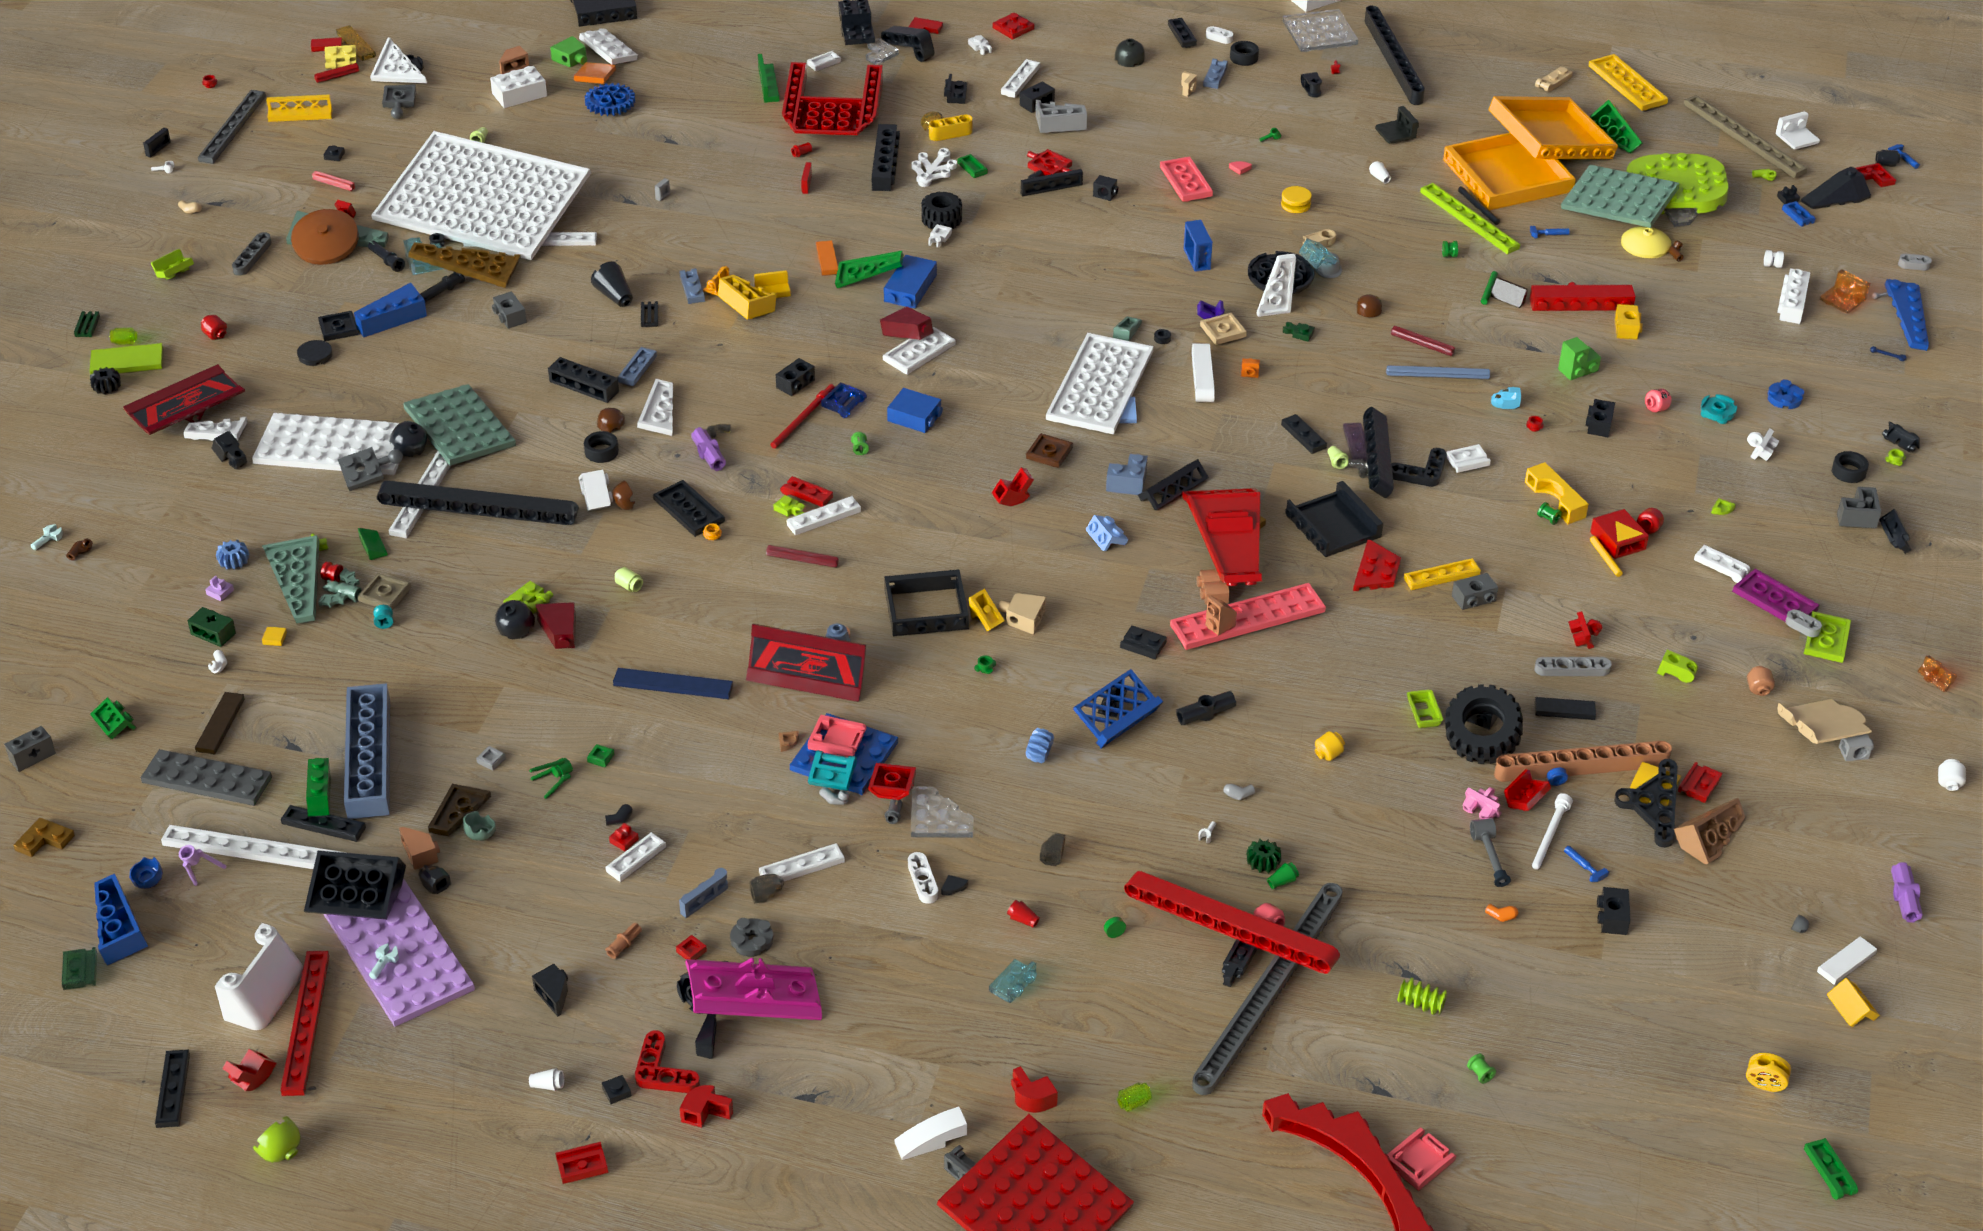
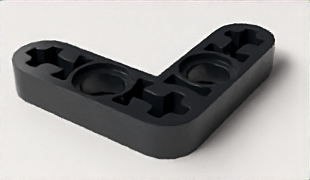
(1402, 471)

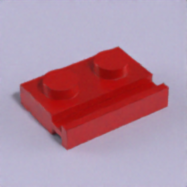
(1700, 782)
(581, 1162)

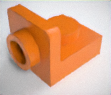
(1250, 368)

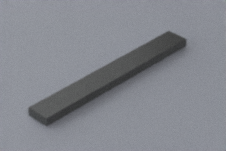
(231, 126)

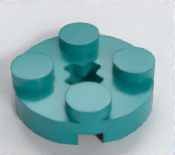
(1725, 412)

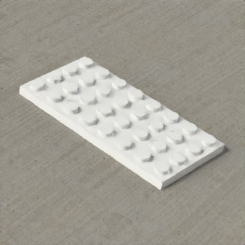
(1099, 383)
(321, 441)

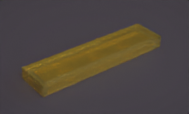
(351, 37)

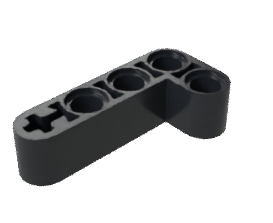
(911, 37)

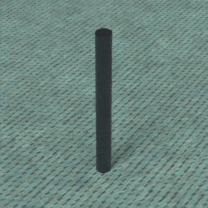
(1478, 205)

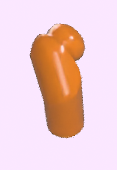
(1503, 914)

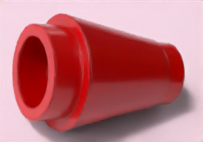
(1022, 913)

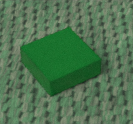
(600, 755)

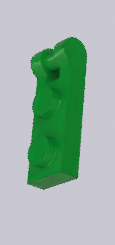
(1831, 1168)

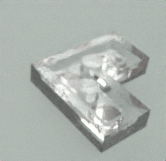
(880, 52)

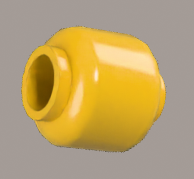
(1329, 746)

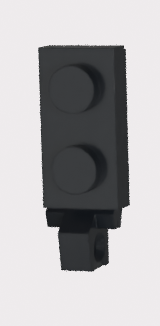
(1896, 530)
(1237, 961)

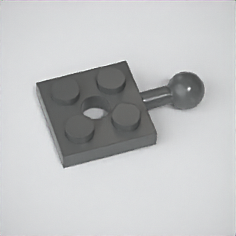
(398, 96)
(372, 471)

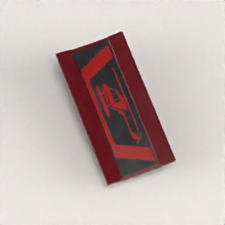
(183, 400)
(806, 662)

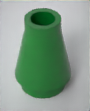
(1284, 875)

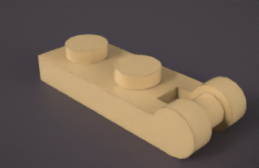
(1554, 79)

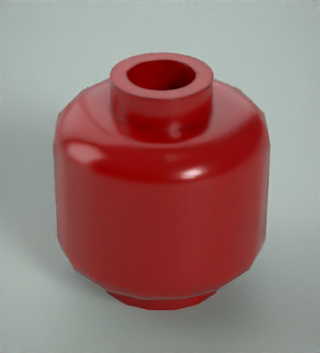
(213, 327)
(1650, 520)

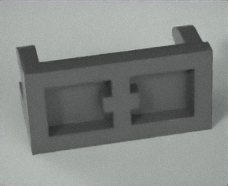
(957, 1162)

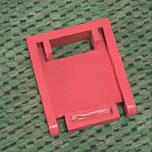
(841, 736)
(1424, 1157)

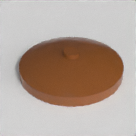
(324, 236)

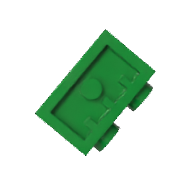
(112, 718)

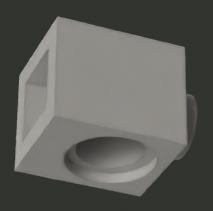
(1856, 747)

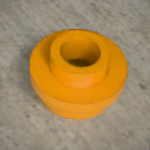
(712, 532)

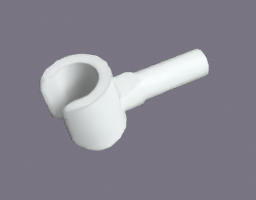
(169, 165)
(1207, 832)

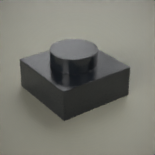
(334, 153)
(616, 1089)

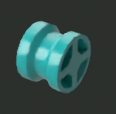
(383, 616)

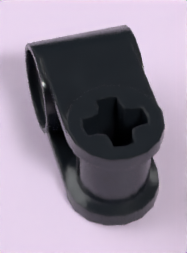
(1311, 83)

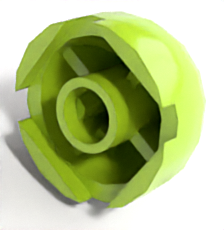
(279, 1141)

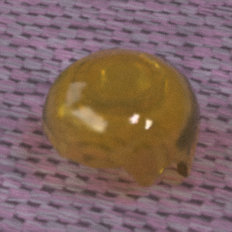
(928, 117)

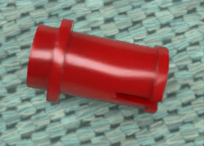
(797, 150)

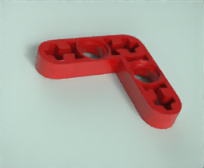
(653, 1068)

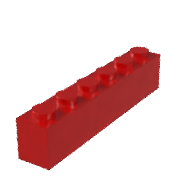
(1580, 297)

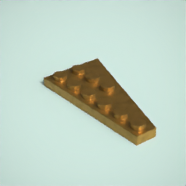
(469, 262)

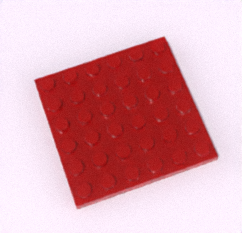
(1034, 1186)

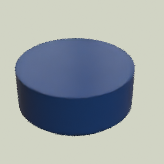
(1557, 776)

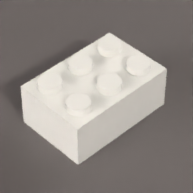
(518, 86)

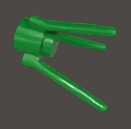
(559, 768)

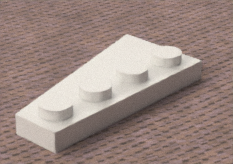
(1279, 289)

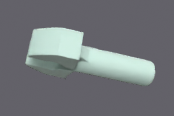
(50, 532)
(384, 958)

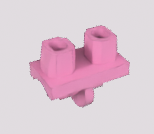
(1484, 800)

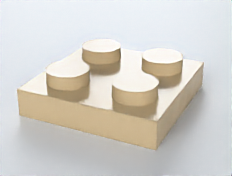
(1223, 328)

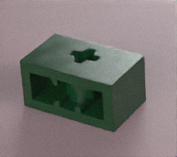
(211, 626)

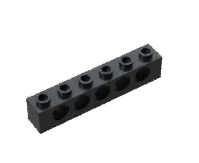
(885, 157)

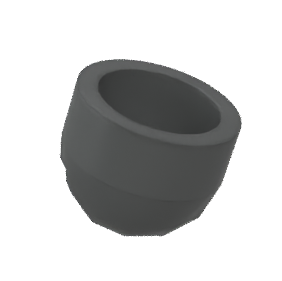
(1800, 924)

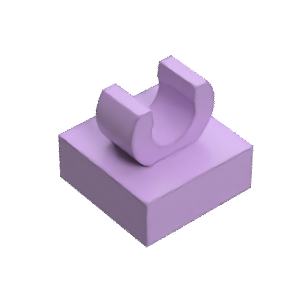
(219, 588)

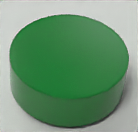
(1114, 927)

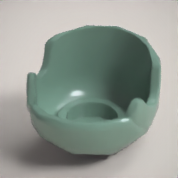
(478, 827)

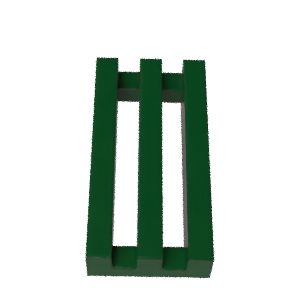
(83, 324)

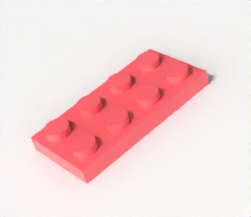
(1186, 179)

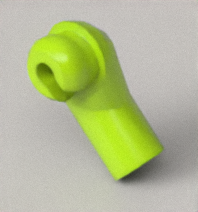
(1764, 173)

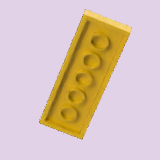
(1628, 82)

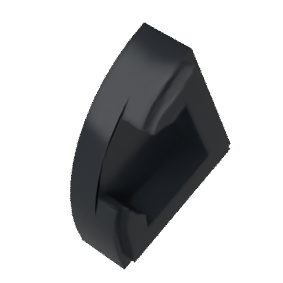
(953, 884)

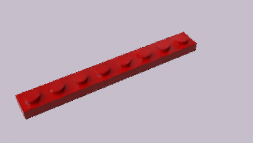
(305, 1024)

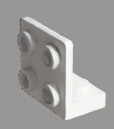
(1793, 131)

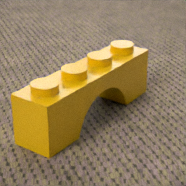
(1544, 479)

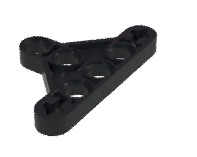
(1654, 810)

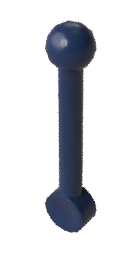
(1873, 349)

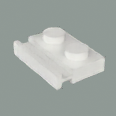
(1468, 458)

